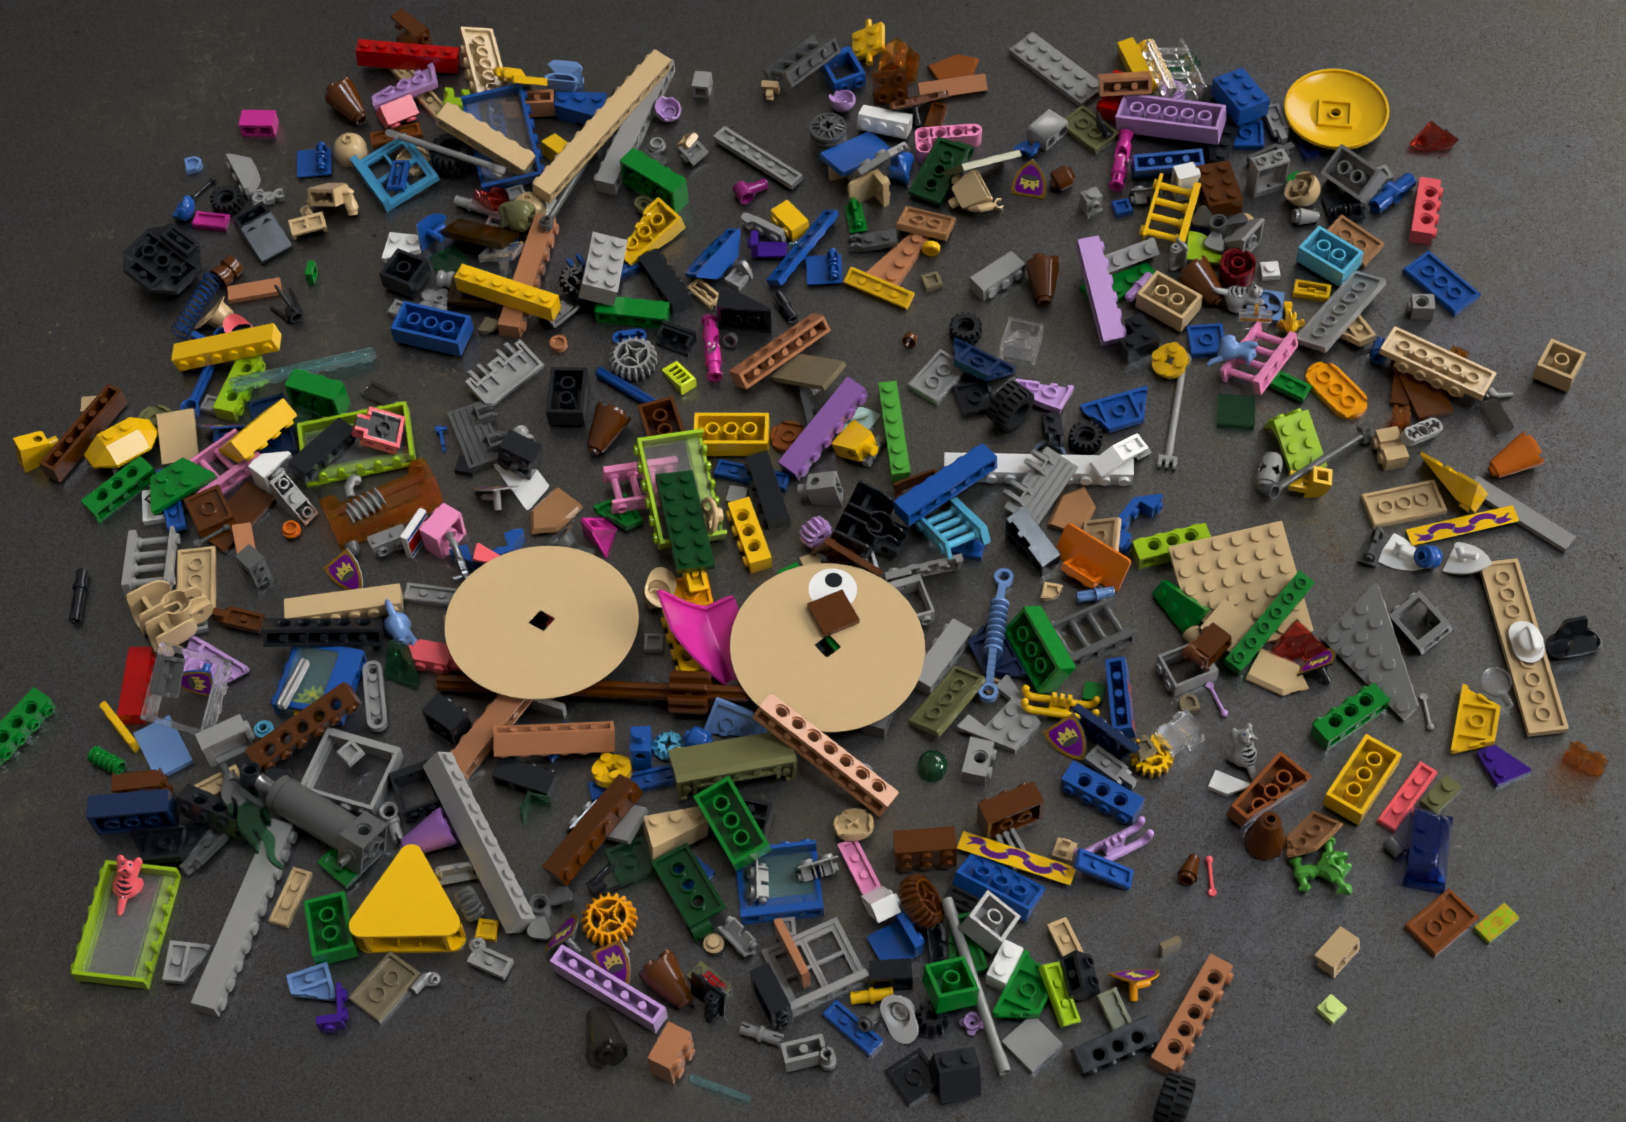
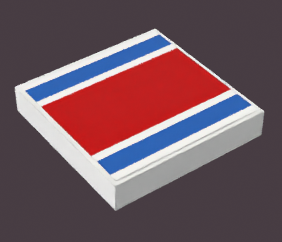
(411, 535)

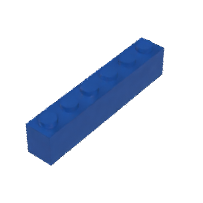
(945, 484)

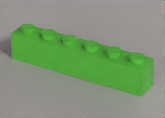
(893, 431)

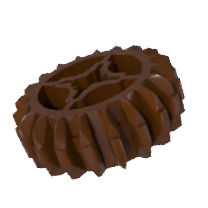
(921, 901)

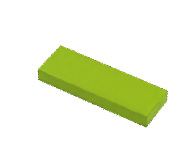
(1055, 985)

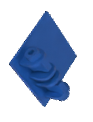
(315, 161)
(824, 268)

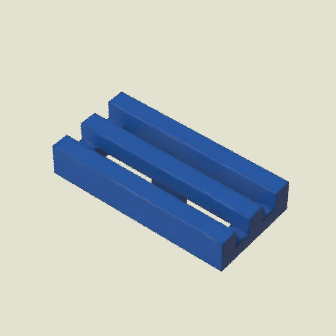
(399, 185)

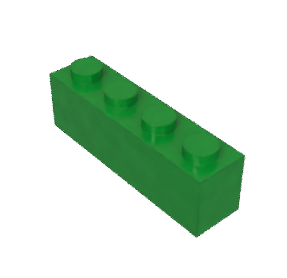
(634, 312)

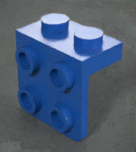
(897, 940)

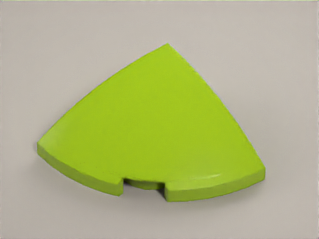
(1197, 248)

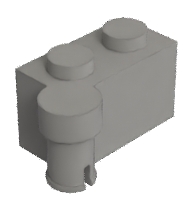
(807, 1053)

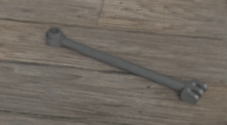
(548, 219)
(1363, 436)

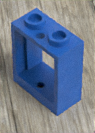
(854, 81)

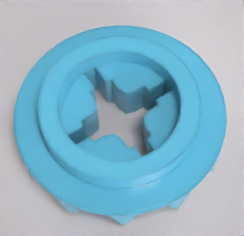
(659, 747)

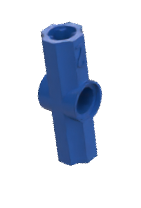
(1392, 192)

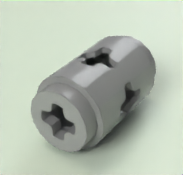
(1269, 470)

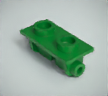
(855, 216)

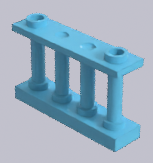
(961, 515)

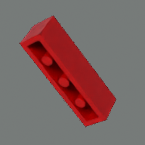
(135, 684)

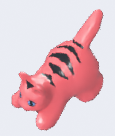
(126, 882)

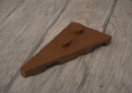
(896, 104)
(842, 555)

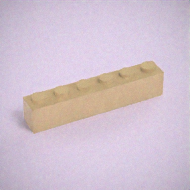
(485, 139)
(346, 604)

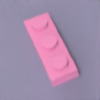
(858, 866)

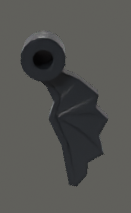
(1100, 124)

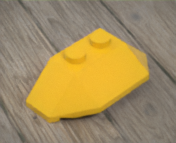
(121, 443)

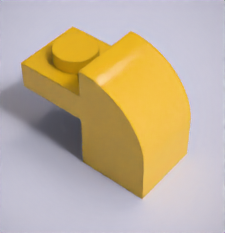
(1313, 484)

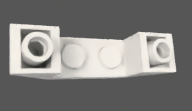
(1119, 453)

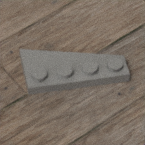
(925, 569)

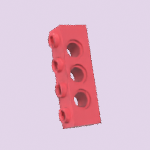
(1425, 210)

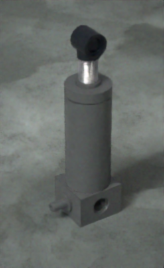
(355, 838)

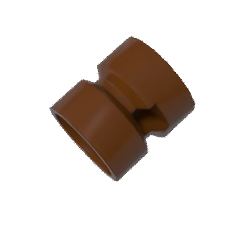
(229, 269)

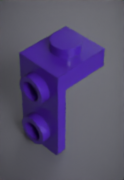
(765, 249)
(333, 1022)

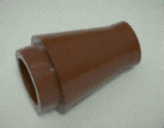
(1189, 871)

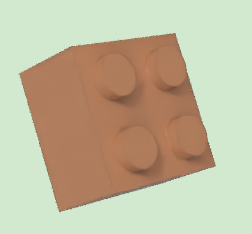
(671, 1053)

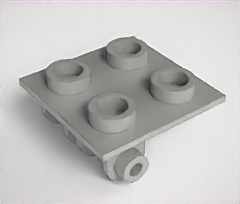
(824, 860)

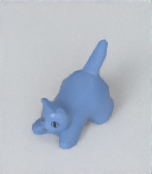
(1231, 349)
(398, 626)

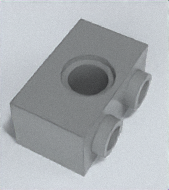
(978, 750)

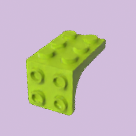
(1296, 438)

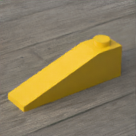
(1463, 488)

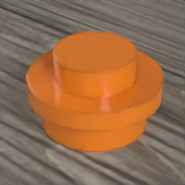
(291, 529)

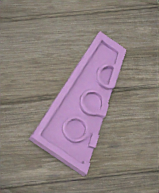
(416, 85)

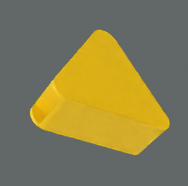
(407, 911)

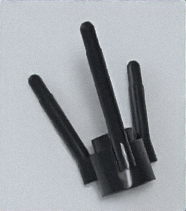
(292, 312)
(597, 884)

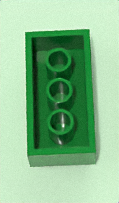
(653, 179)
(1039, 649)
(732, 823)

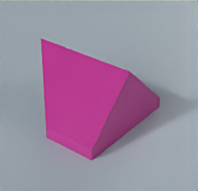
(599, 533)

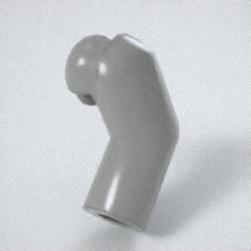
(425, 980)

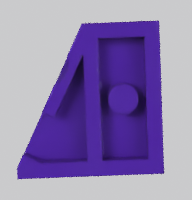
(1501, 766)

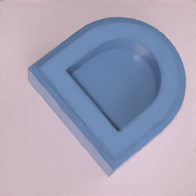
(193, 165)

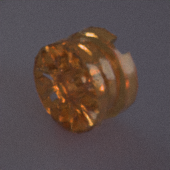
(1400, 416)

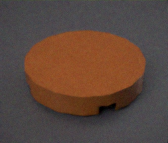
(784, 435)

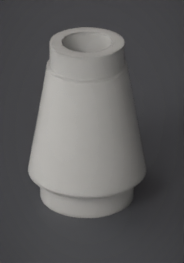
(1304, 216)

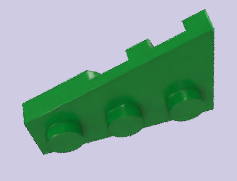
(1181, 608)
(974, 948)

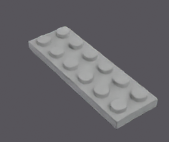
(1055, 69)
(1340, 311)

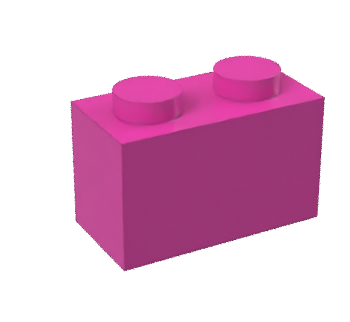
(258, 123)

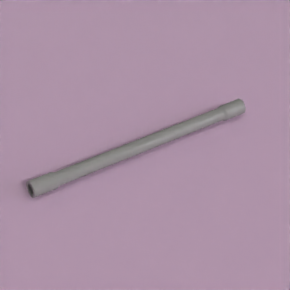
(998, 1054)

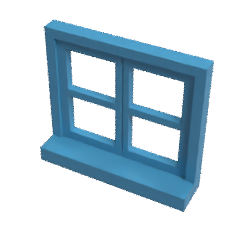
(375, 184)

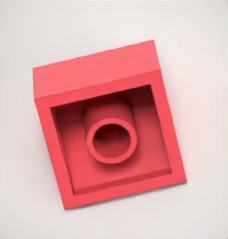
(397, 112)

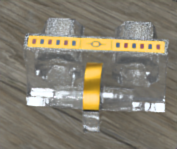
(1254, 314)

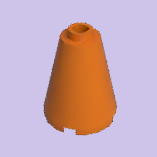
(1517, 456)

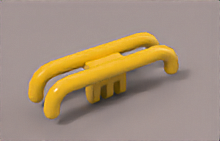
(1058, 706)

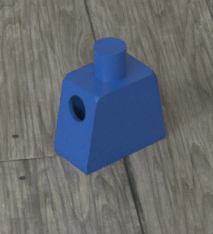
(641, 743)

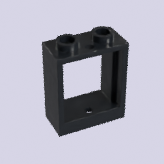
(409, 775)
(771, 996)

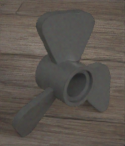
(1218, 226)
(539, 927)

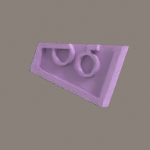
(1048, 396)

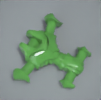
(1330, 867)

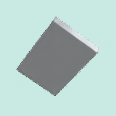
(936, 378)

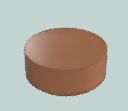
(558, 343)

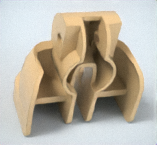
(166, 613)

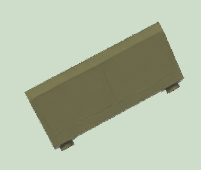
(736, 757)

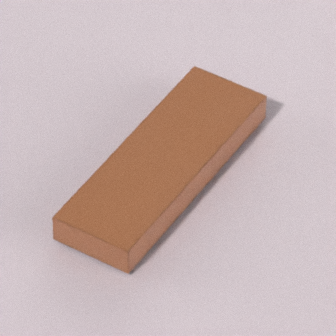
(253, 290)

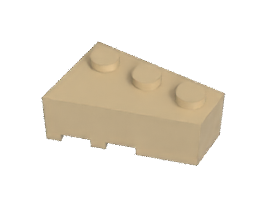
(674, 828)

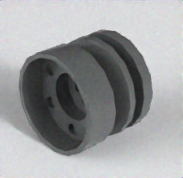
(826, 132)

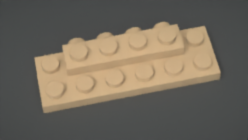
(480, 58)
(1436, 365)

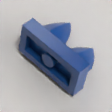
(972, 549)

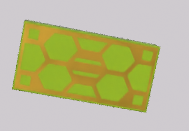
(1496, 923)

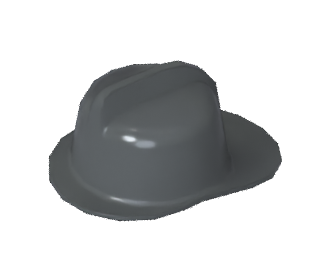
(563, 539)

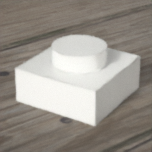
(1269, 270)

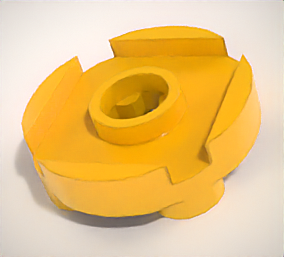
(1167, 351)
(617, 763)

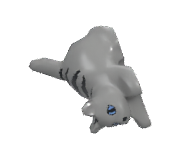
(1238, 296)
(1243, 751)

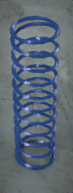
(188, 306)

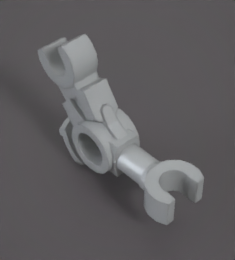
(267, 197)

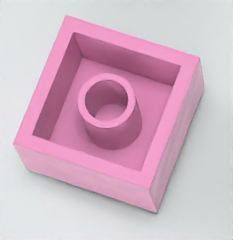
(435, 528)

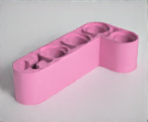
(927, 136)

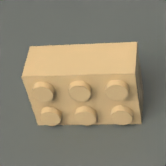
(1168, 301)

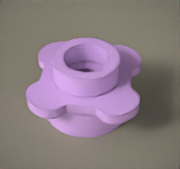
(965, 1022)

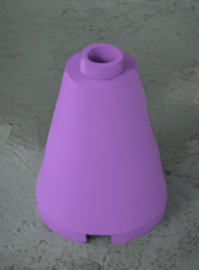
(432, 833)

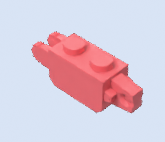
(433, 657)

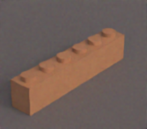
(553, 739)
(478, 742)

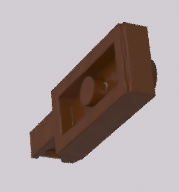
(239, 619)

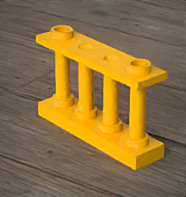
(1187, 208)

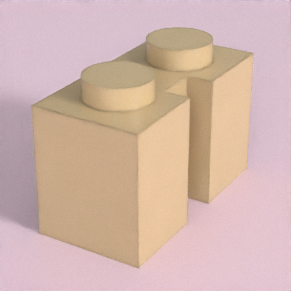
(1390, 450)

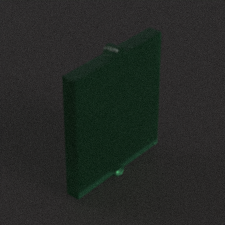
(448, 259)

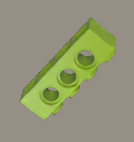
(231, 403)
(1145, 557)

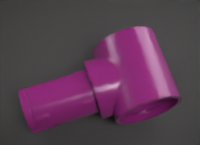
(746, 192)

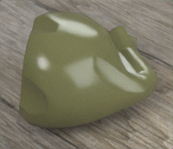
(516, 215)

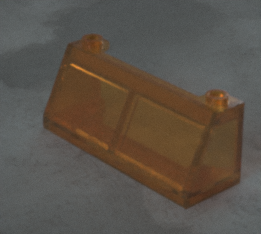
(402, 498)

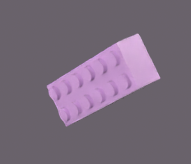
(1171, 118)

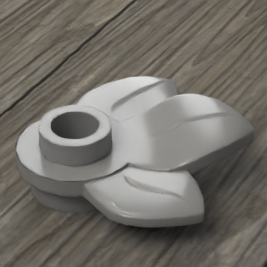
(433, 298)

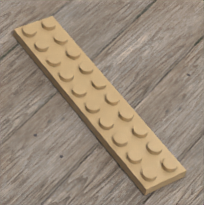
(1533, 681)

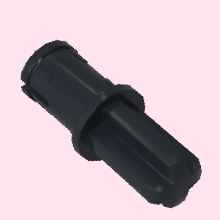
(785, 306)

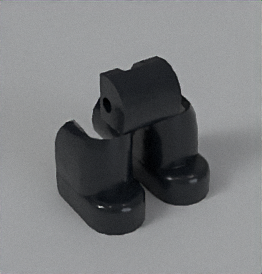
(874, 508)

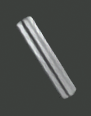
(292, 684)

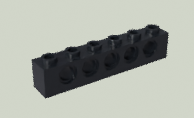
(322, 632)

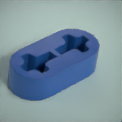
(632, 333)

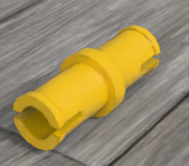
(871, 995)

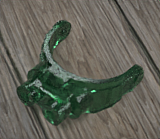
(303, 414)

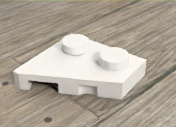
(402, 241)

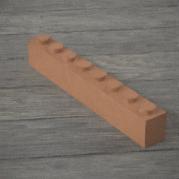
(529, 272)

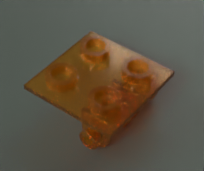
(1579, 749)

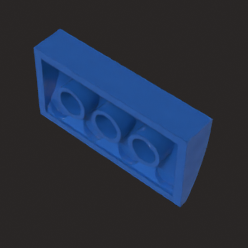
(1015, 890)

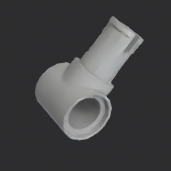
(393, 821)

